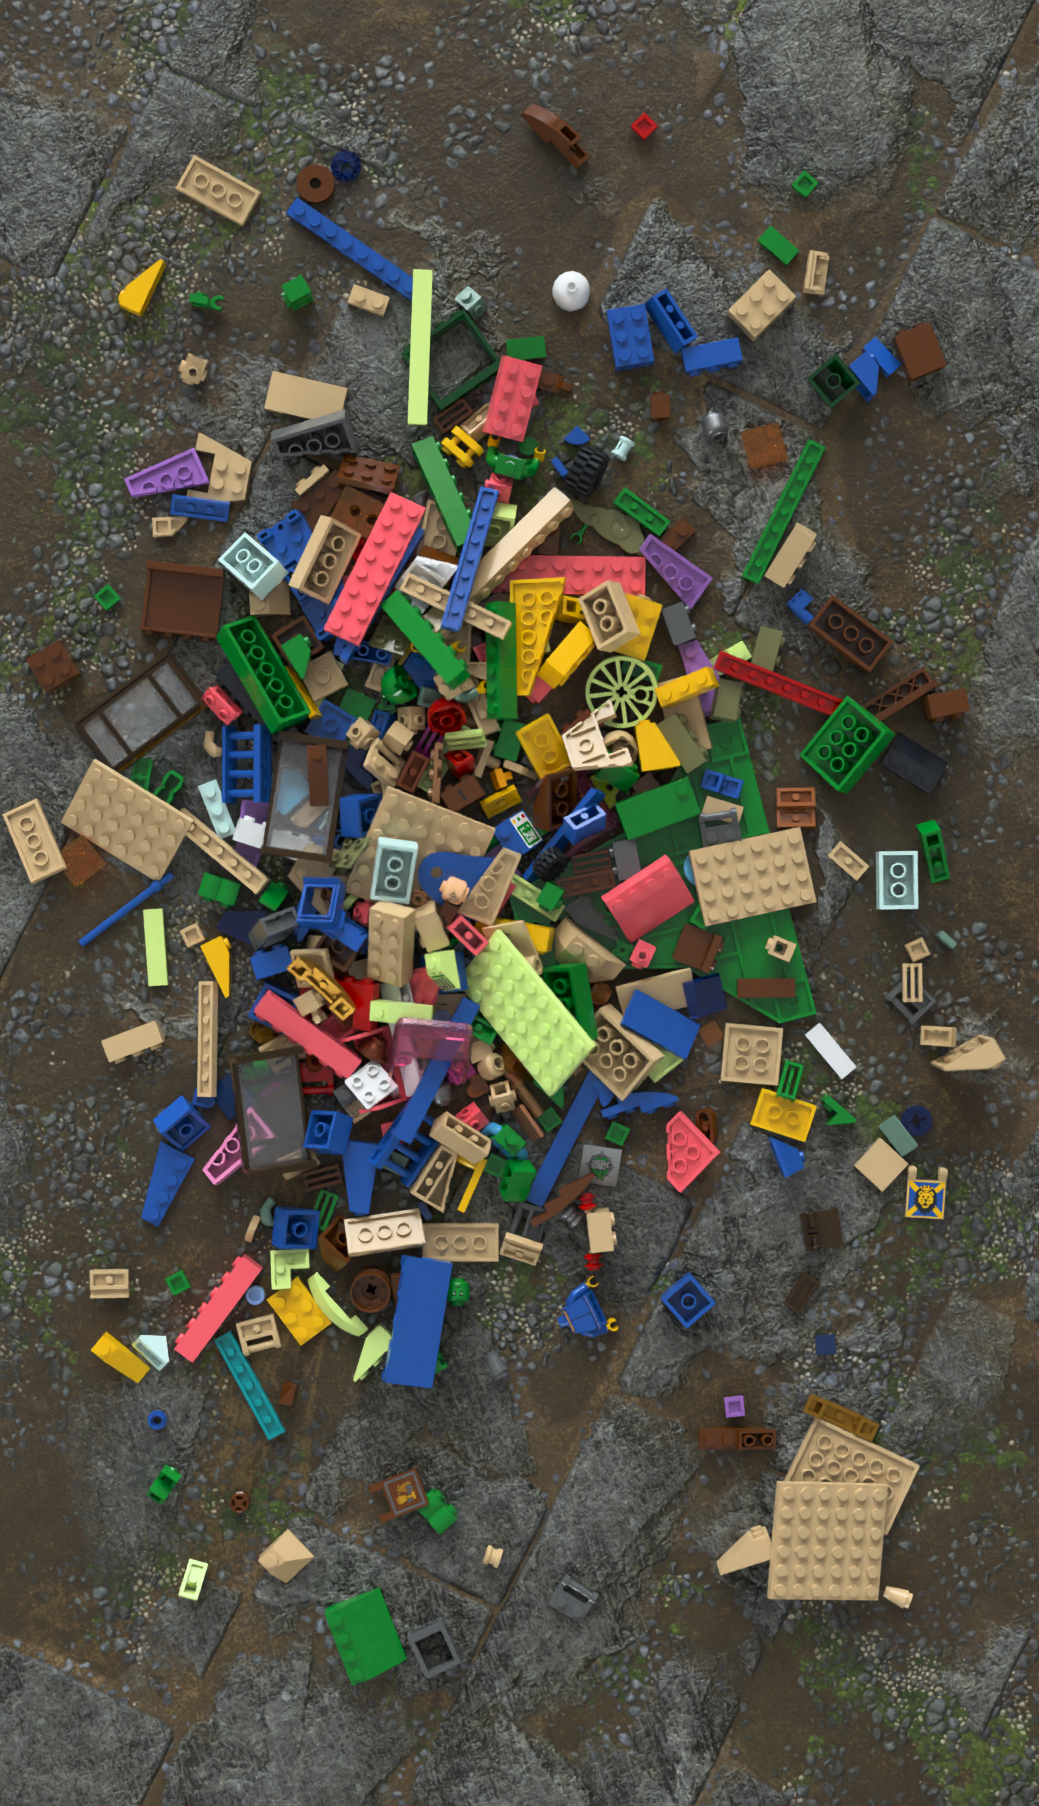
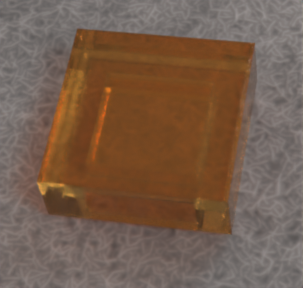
(710, 1033)

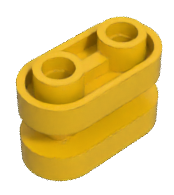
(463, 459)

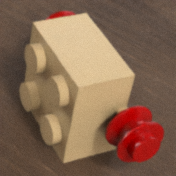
(599, 1230)

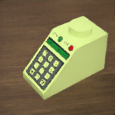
(443, 969)

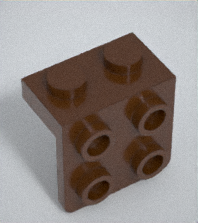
(697, 948)

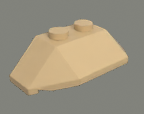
(577, 946)

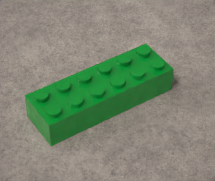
(263, 674)

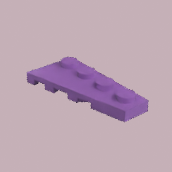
(172, 474)
(678, 572)
(693, 660)
(259, 812)

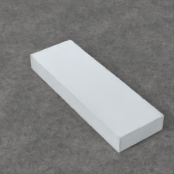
(830, 1050)

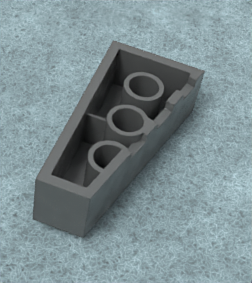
(316, 436)

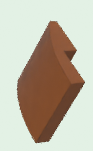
(795, 808)

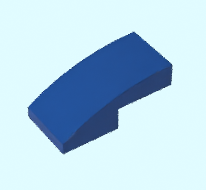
(722, 784)

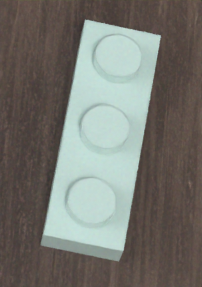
(217, 810)

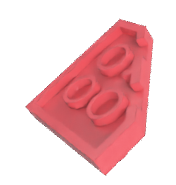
(423, 987)
(687, 1151)

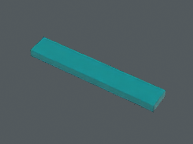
(249, 1385)

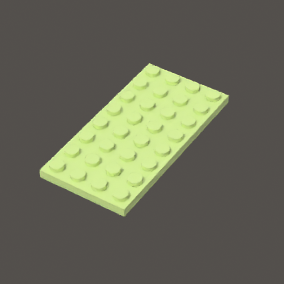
(526, 1013)

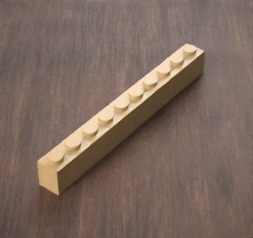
(512, 549)

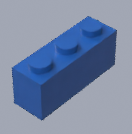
(670, 320)
(711, 356)

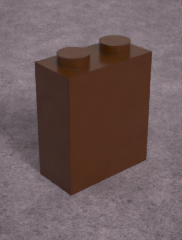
(918, 351)

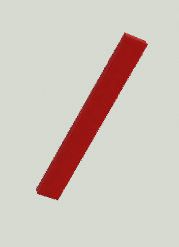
(776, 683)

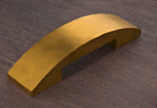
(325, 984)
(841, 1416)

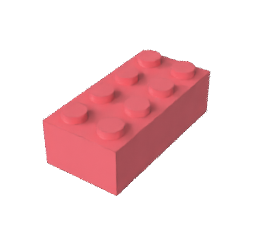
(512, 398)

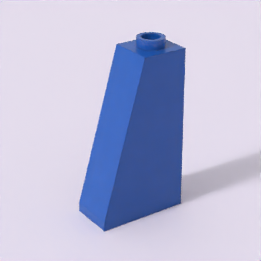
(359, 1175)

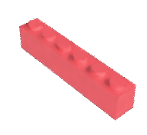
(308, 1034)
(218, 1308)

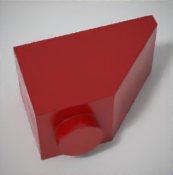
(459, 762)

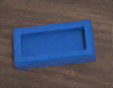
(560, 468)

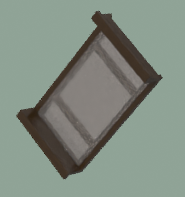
(141, 714)
(292, 824)
(270, 1112)

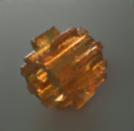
(600, 993)

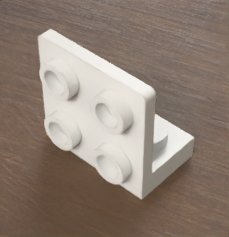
(371, 1085)

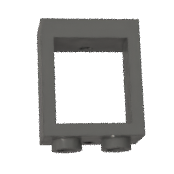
(270, 932)
(429, 1629)

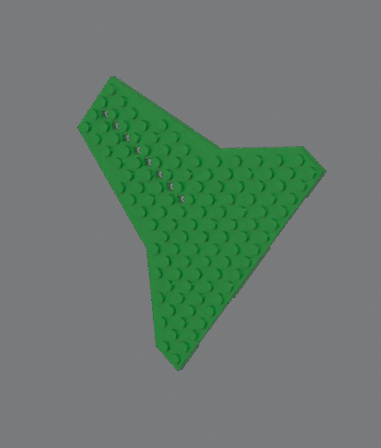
(743, 938)

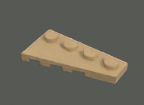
(489, 892)

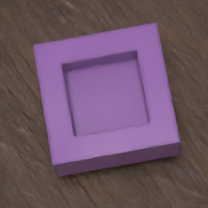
(734, 1406)

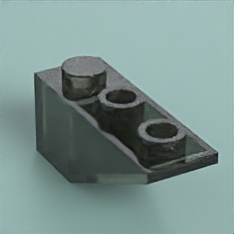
(584, 914)

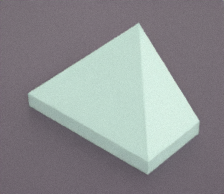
(153, 1349)

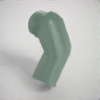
(265, 1212)

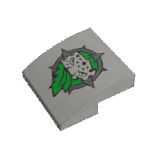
(603, 1163)

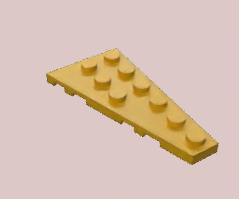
(535, 614)

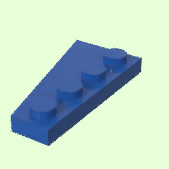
(167, 1176)

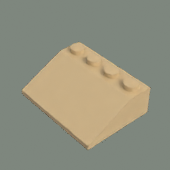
(977, 1053)
(620, 1055)

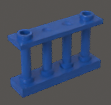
(262, 764)
(388, 1143)

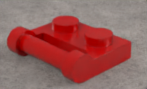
(325, 1074)

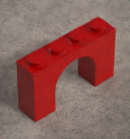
(361, 994)

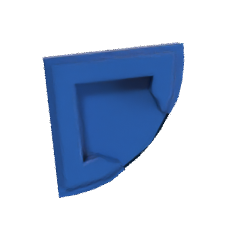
(576, 437)

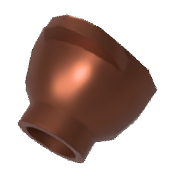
(374, 1049)

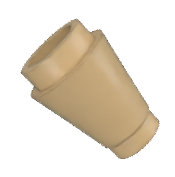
(898, 1596)

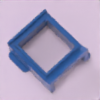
(336, 915)
(351, 935)

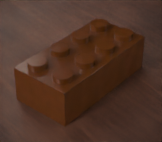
(849, 634)

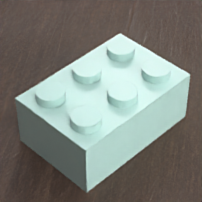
(253, 566)
(393, 870)
(897, 880)

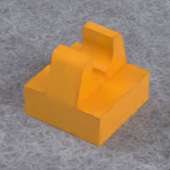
(499, 778)

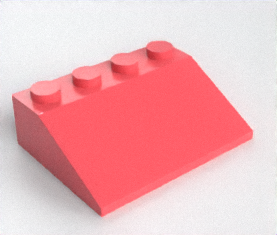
(648, 898)

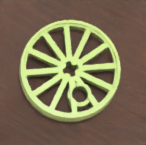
(627, 687)

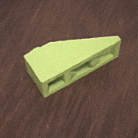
(390, 1010)

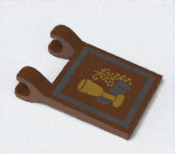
(403, 1494)

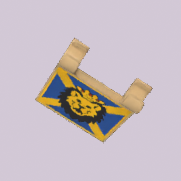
(925, 1197)

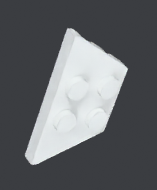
(431, 571)

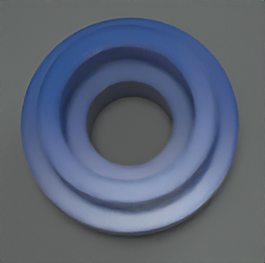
(157, 1426)

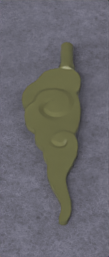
(612, 526)

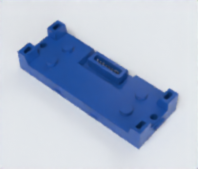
(287, 543)
(417, 1321)

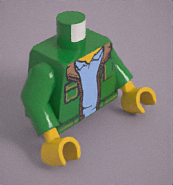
(510, 464)

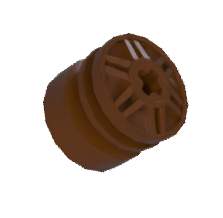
(367, 1299)

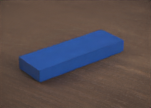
(200, 508)

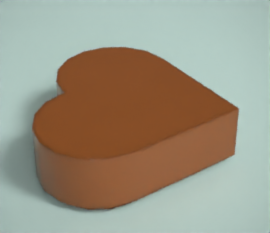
(477, 1087)

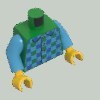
(506, 1141)

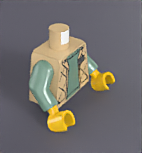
(465, 691)

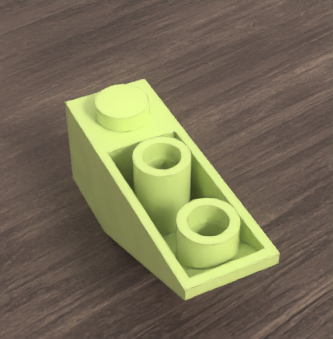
(374, 1347)

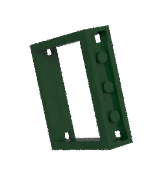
(439, 330)

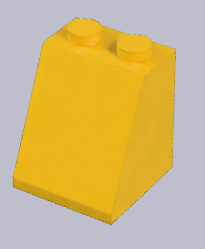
(653, 749)

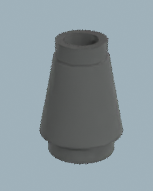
(496, 1365)

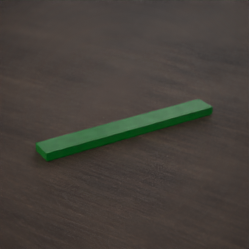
(783, 512)

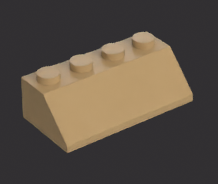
(325, 559)

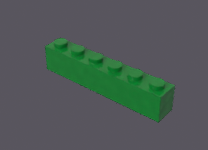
(443, 489)
(425, 640)
(502, 666)

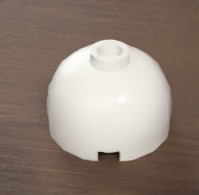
(571, 291)

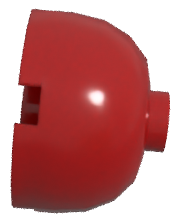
(446, 716)

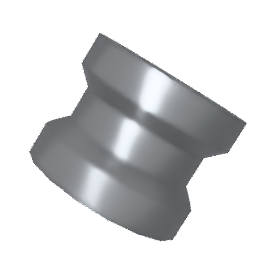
(572, 1215)

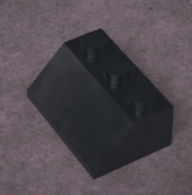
(913, 763)

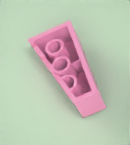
(225, 1160)

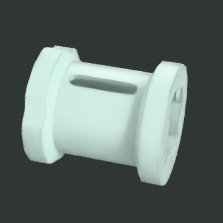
(622, 448)

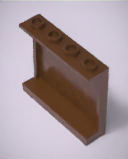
(182, 600)

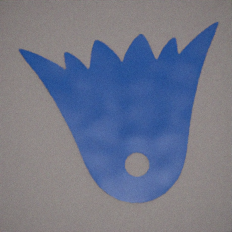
(457, 865)

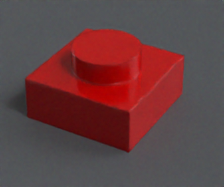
(644, 126)

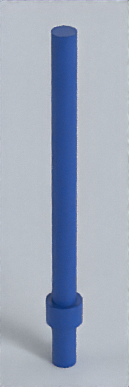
(155, 886)

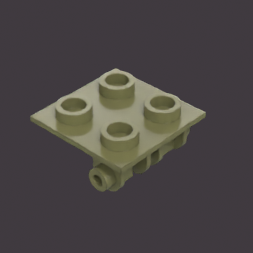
(390, 638)
(349, 853)

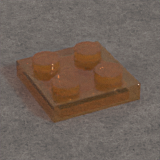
(764, 445)
(81, 861)

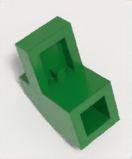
(163, 1484)

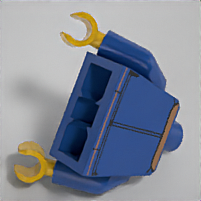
(584, 1312)

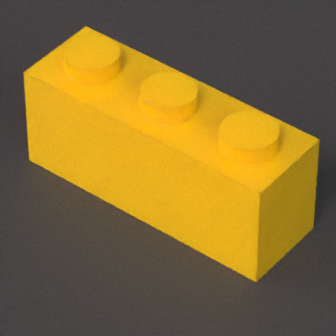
(687, 687)

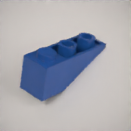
(365, 653)

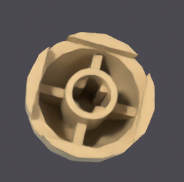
(619, 740)

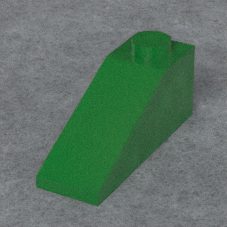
(933, 850)

